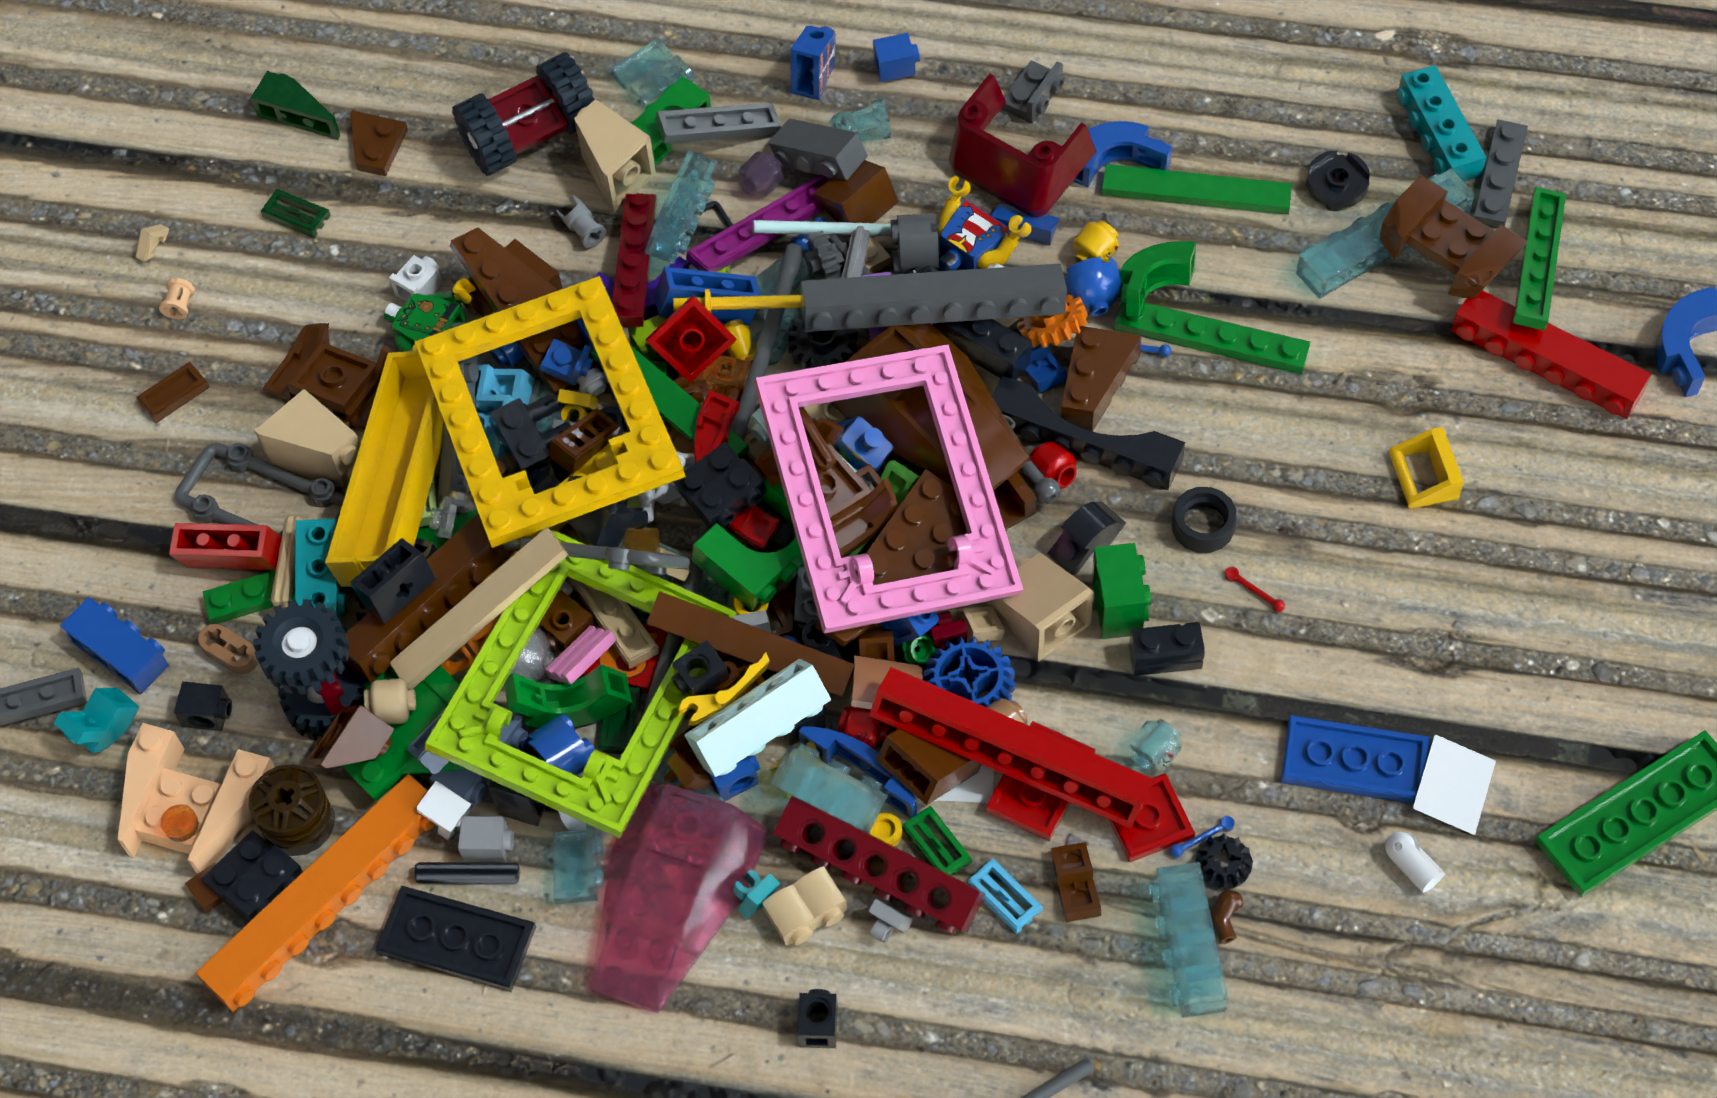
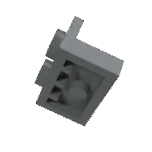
(1033, 90)

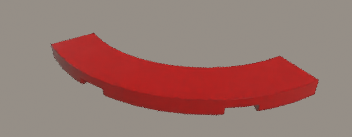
(712, 430)

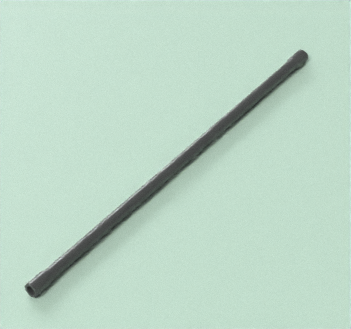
(788, 271)

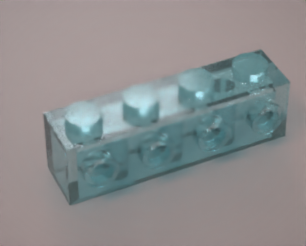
(680, 207)
(1189, 939)

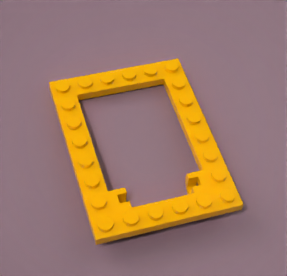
(508, 504)

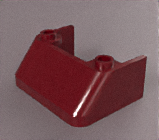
(1022, 180)

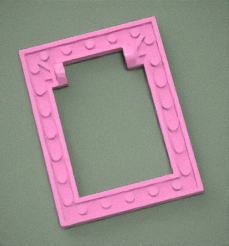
(984, 556)

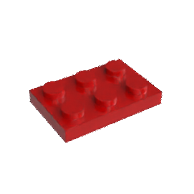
(1029, 806)

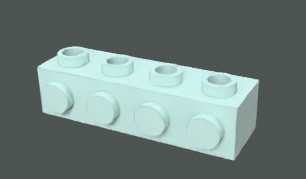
(758, 717)

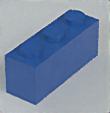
(688, 282)
(115, 644)

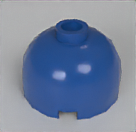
(1095, 283)

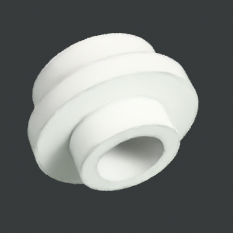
(593, 383)

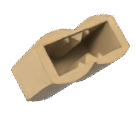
(805, 906)

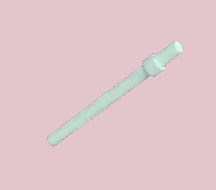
(828, 228)

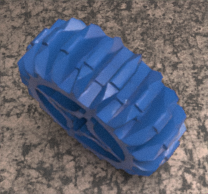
(993, 671)

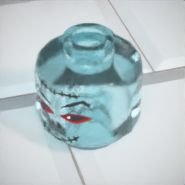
(1155, 745)

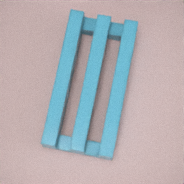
(1025, 917)

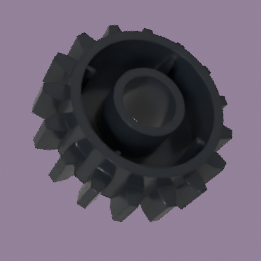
(820, 347)

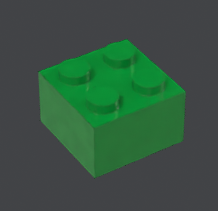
(1120, 590)

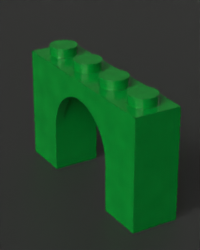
(745, 572)

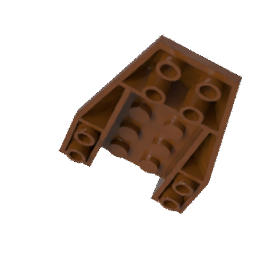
(907, 418)

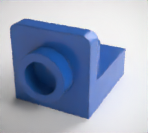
(566, 362)
(910, 627)

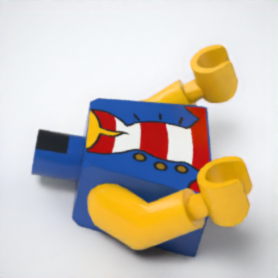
(972, 236)

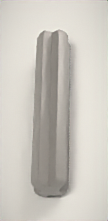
(856, 253)

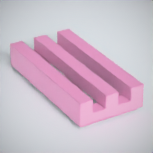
(580, 655)

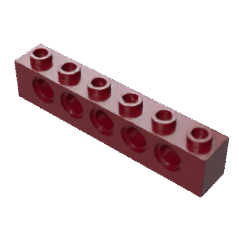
(962, 898)

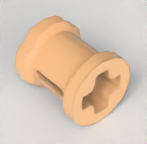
(177, 298)

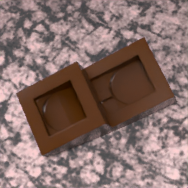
(1075, 882)

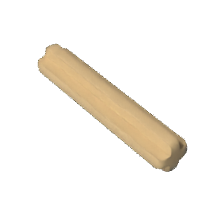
(285, 567)

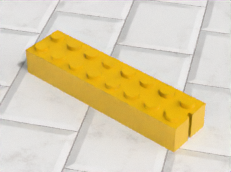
(390, 470)

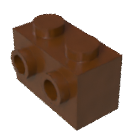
(564, 622)

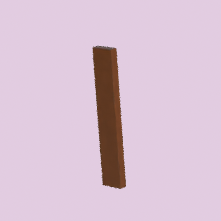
(744, 640)

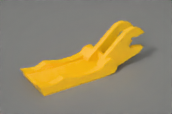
(710, 704)

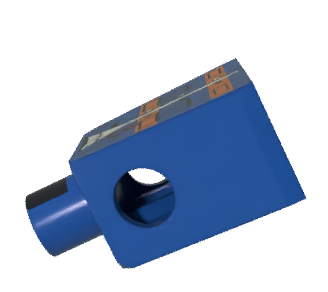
(816, 49)

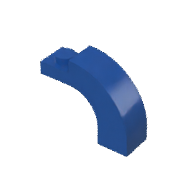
(1124, 143)
(1686, 319)

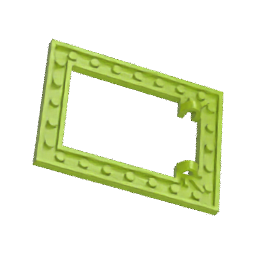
(473, 724)

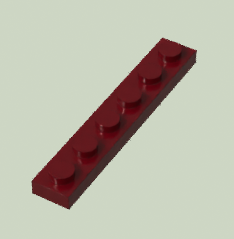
(632, 261)

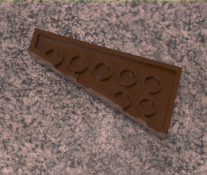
(510, 282)

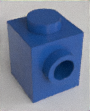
(895, 57)

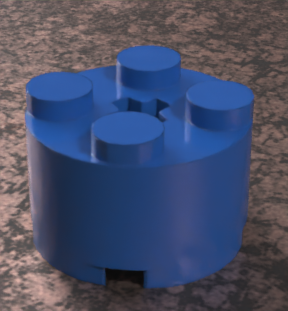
(558, 745)

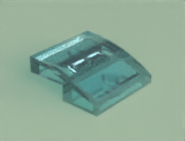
(650, 72)

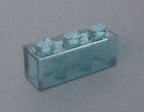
(829, 787)

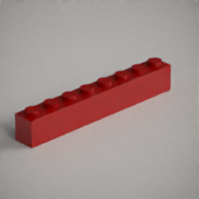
(1010, 747)

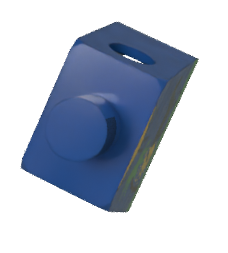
(862, 444)

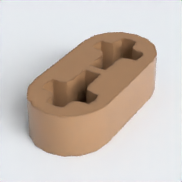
(232, 643)

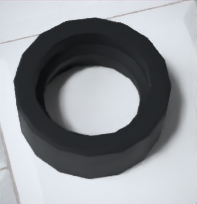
(1210, 498)

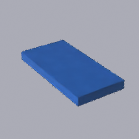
(1354, 759)

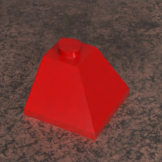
(691, 339)

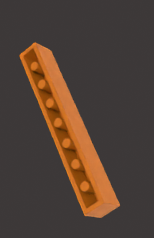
(316, 896)

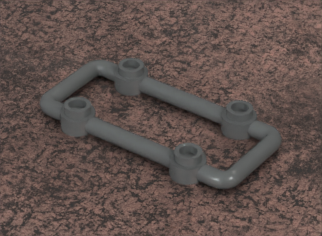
(241, 460)
(617, 557)

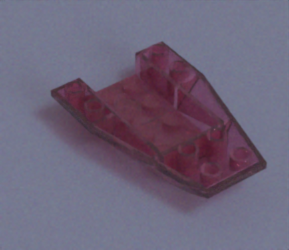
(670, 891)

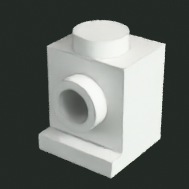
(415, 277)

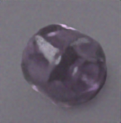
(761, 174)

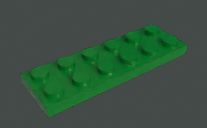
(1635, 816)

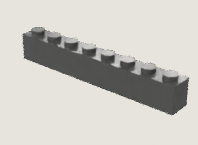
(933, 297)

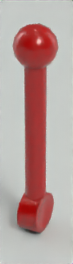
(1232, 574)

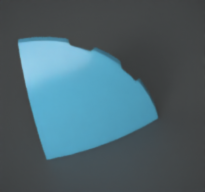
(495, 390)

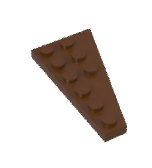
(914, 540)

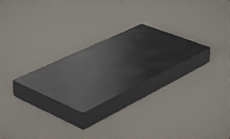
(456, 938)

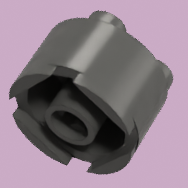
(915, 242)

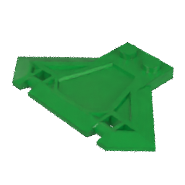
(383, 772)

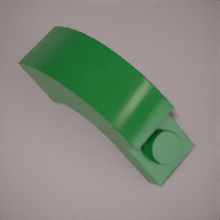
(1153, 268)

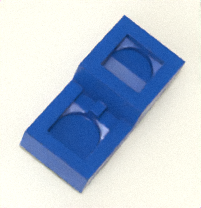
(1044, 369)

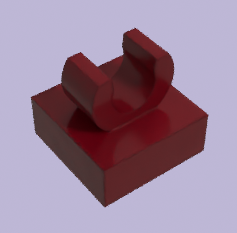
(947, 630)

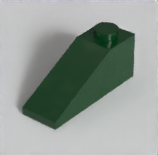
(289, 103)

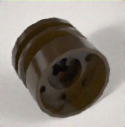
(299, 825)

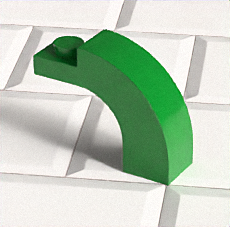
(584, 701)

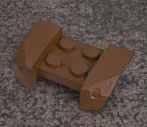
(1448, 237)
(329, 374)
(852, 507)

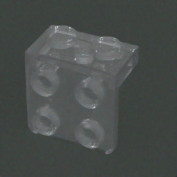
(443, 518)

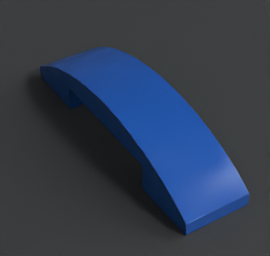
(864, 758)

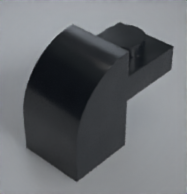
(1086, 528)

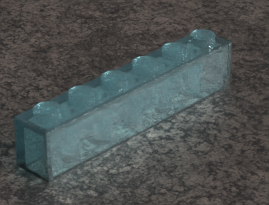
(1359, 246)

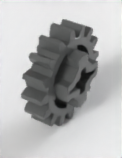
(823, 258)

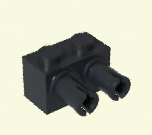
(518, 433)
(608, 524)

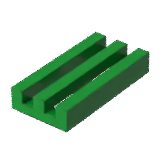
(953, 866)

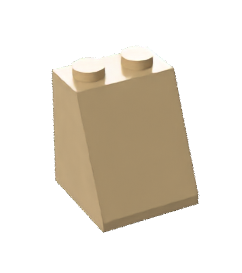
(614, 153)
(309, 441)
(1048, 609)

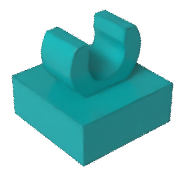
(755, 895)

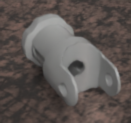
(581, 221)

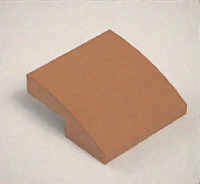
(868, 676)

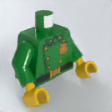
(427, 314)

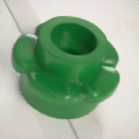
(926, 650)

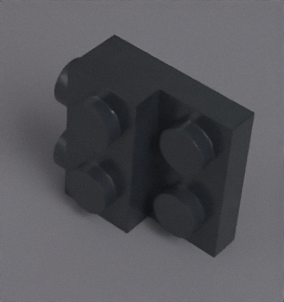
(720, 486)
(251, 875)

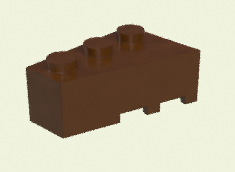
(1095, 373)

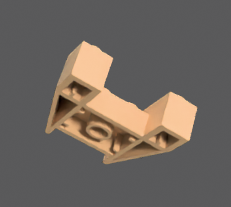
(155, 786)

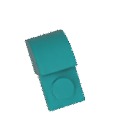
(101, 721)

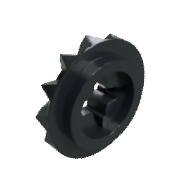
(1212, 872)

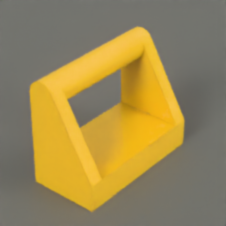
(1444, 464)

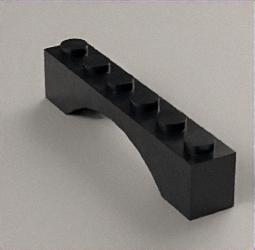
(1143, 456)

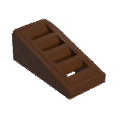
(573, 457)

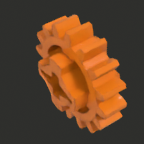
(1054, 328)

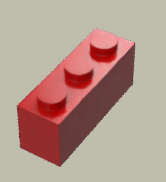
(225, 546)

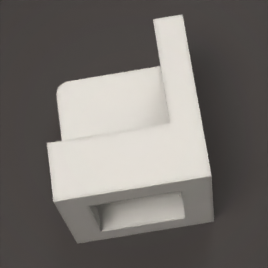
(444, 809)

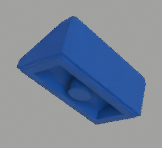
(1042, 227)

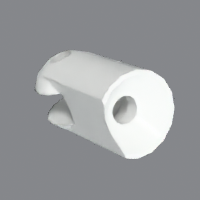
(1413, 861)

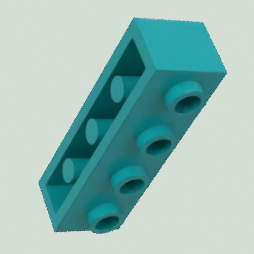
(1440, 123)
(312, 575)

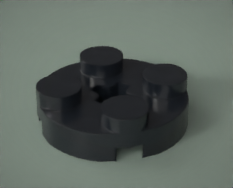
(1334, 194)

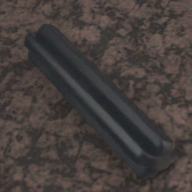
(467, 872)

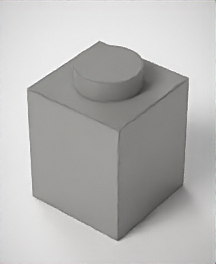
(485, 839)

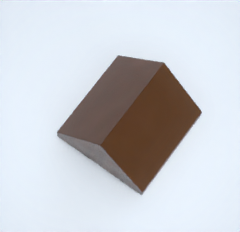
(860, 198)

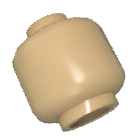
(390, 700)

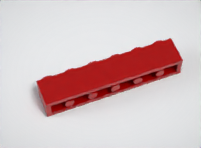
(1552, 355)

